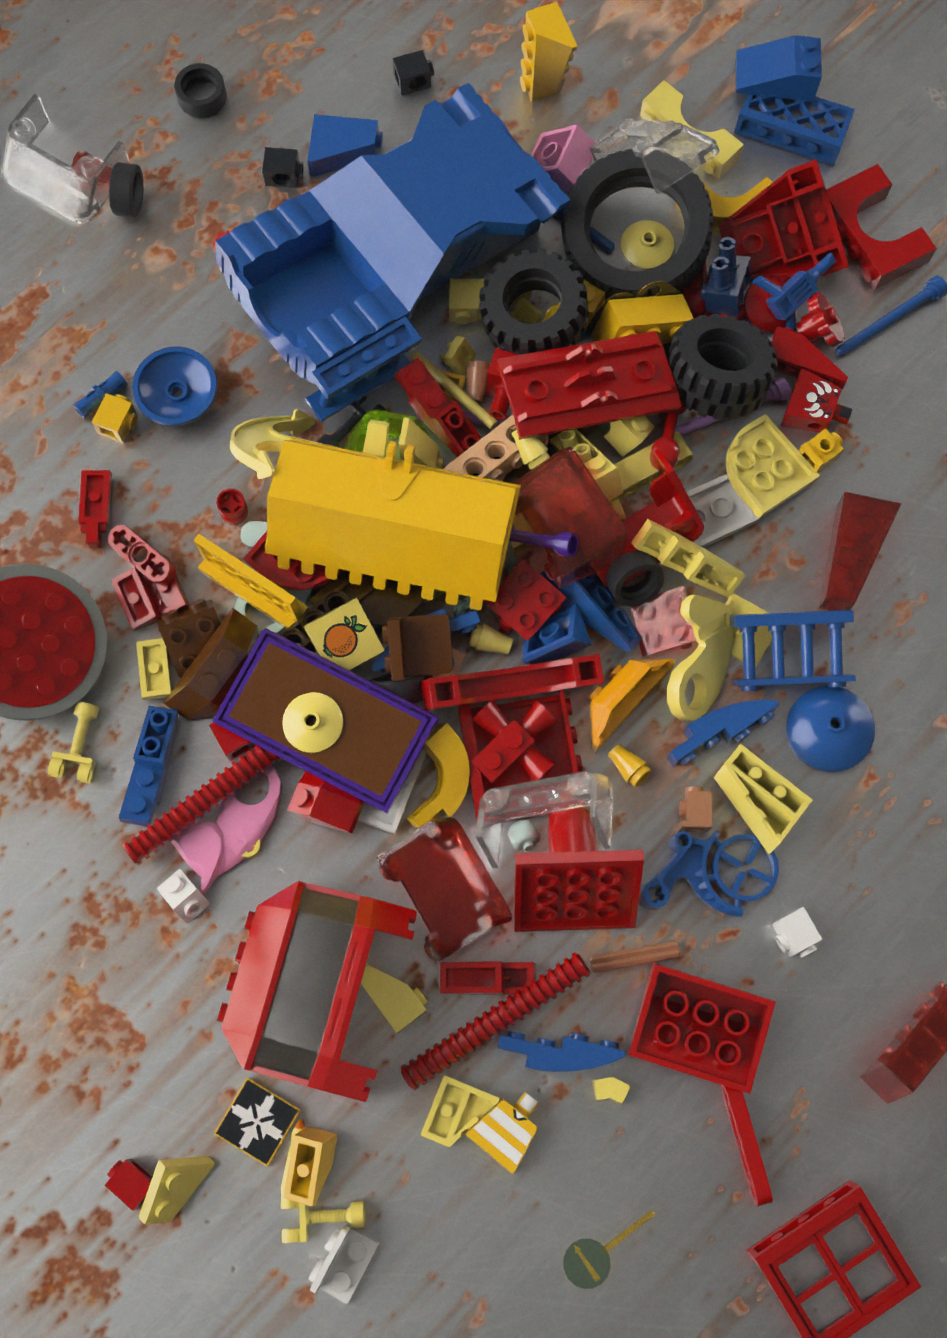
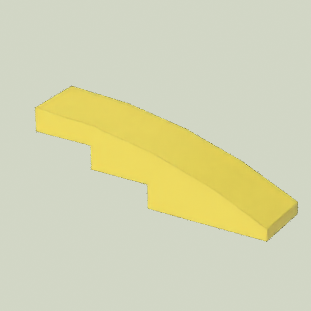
(688, 558)

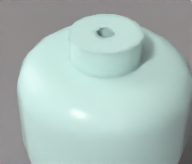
(524, 835)

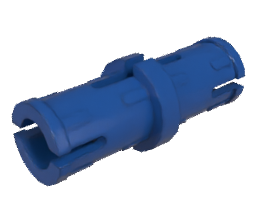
(94, 398)

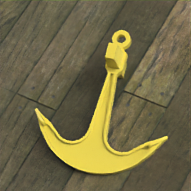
(257, 436)

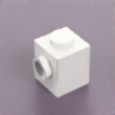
(797, 933)

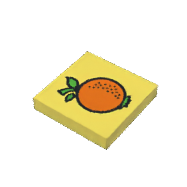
(345, 636)

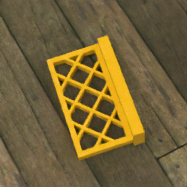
(248, 584)

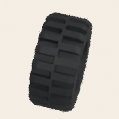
(526, 274)
(729, 344)

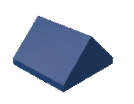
(557, 637)

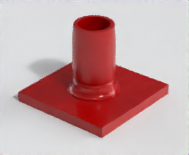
(576, 882)

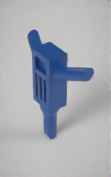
(794, 292)

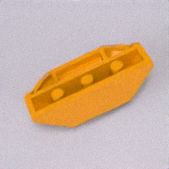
(623, 695)

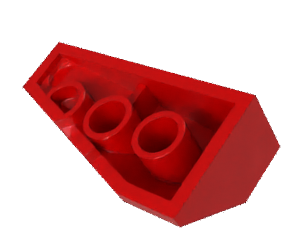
(325, 804)

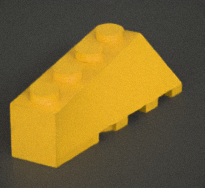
(546, 51)

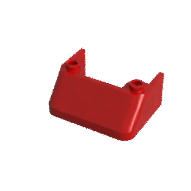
(670, 509)

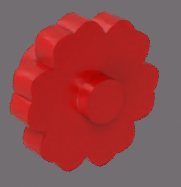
(821, 321)

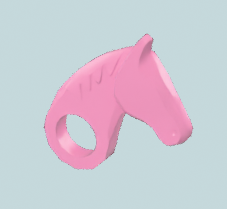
(218, 846)

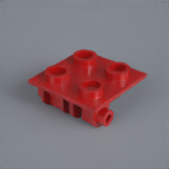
(526, 600)

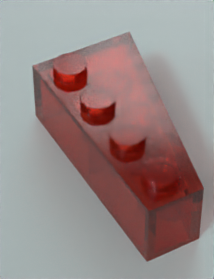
(855, 542)
(913, 1050)

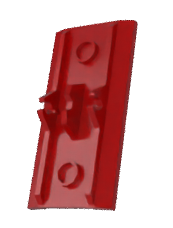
(588, 384)

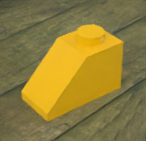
(309, 1164)

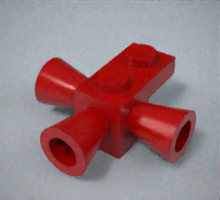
(513, 742)

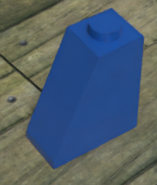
(340, 141)

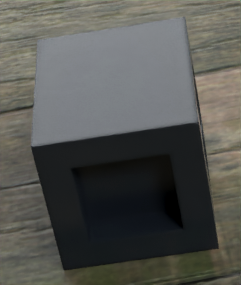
(412, 72)
(282, 167)

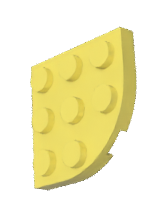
(766, 467)

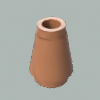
(477, 380)

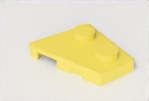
(455, 1111)

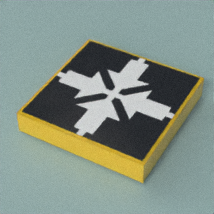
(257, 1122)

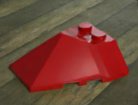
(788, 226)

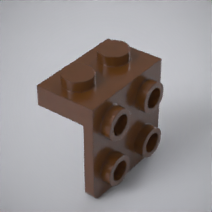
(188, 632)
(418, 645)

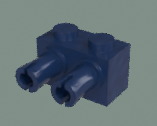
(727, 280)

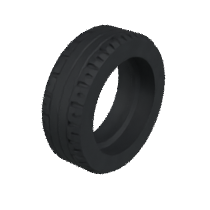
(626, 171)

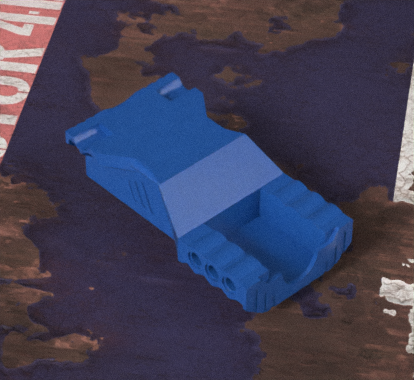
(386, 232)

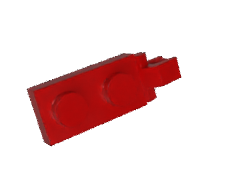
(94, 505)

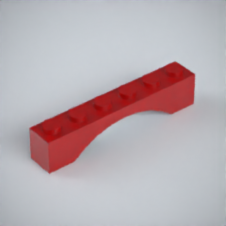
(511, 682)

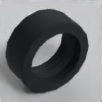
(197, 73)
(126, 189)
(628, 565)
(407, 689)

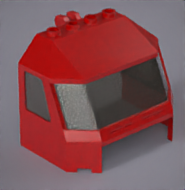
(302, 984)

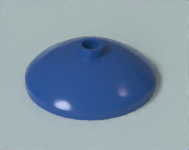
(171, 372)
(817, 741)

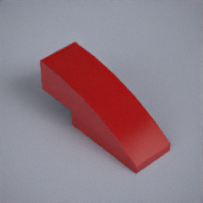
(485, 977)

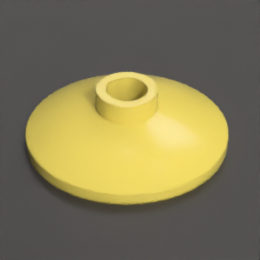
(643, 253)
(325, 730)

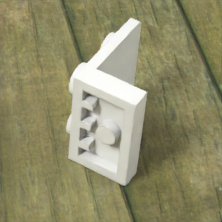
(345, 1264)

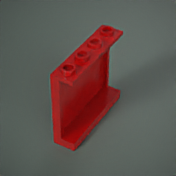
(554, 743)

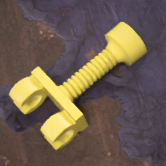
(85, 713)
(354, 1215)

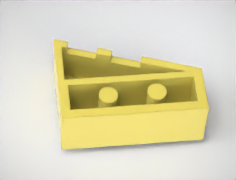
(761, 796)

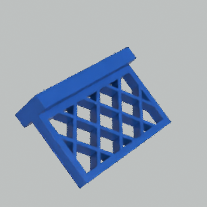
(790, 134)

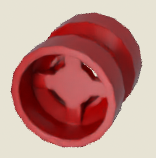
(228, 501)

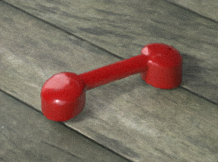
(667, 444)

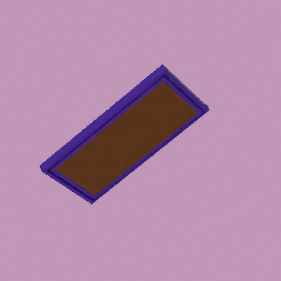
(379, 730)

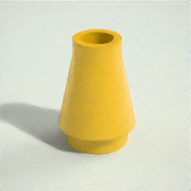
(630, 766)

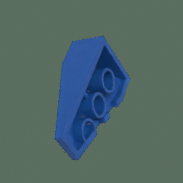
(599, 610)

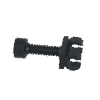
(357, 414)

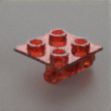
(662, 624)

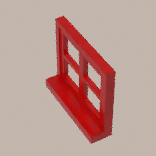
(810, 1228)

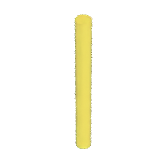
(457, 392)

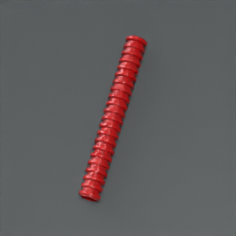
(198, 803)
(494, 1021)

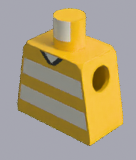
(506, 1131)

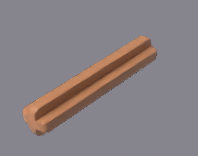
(635, 956)

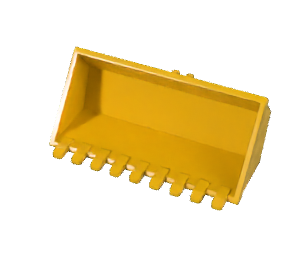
(389, 520)

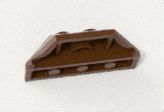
(214, 669)

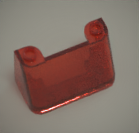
(566, 498)
(446, 886)

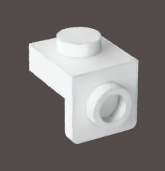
(183, 896)

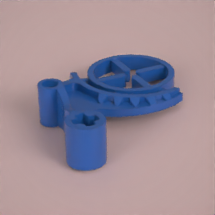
(690, 863)

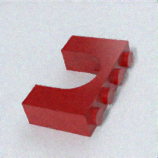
(877, 259)

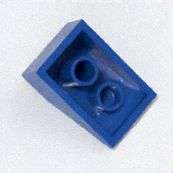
(780, 68)

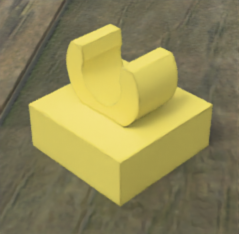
(458, 355)

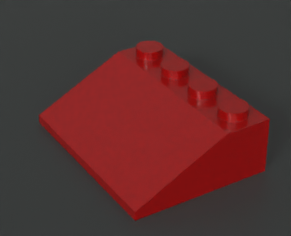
(701, 1028)

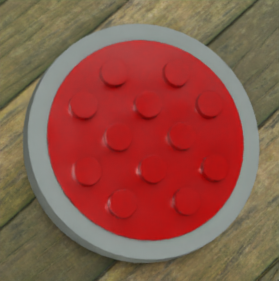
(48, 642)

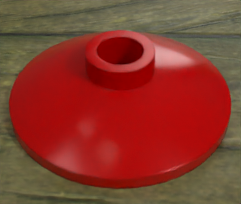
(757, 309)

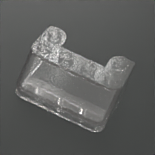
(666, 148)

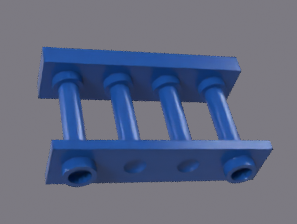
(362, 369)
(806, 623)

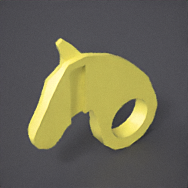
(708, 662)

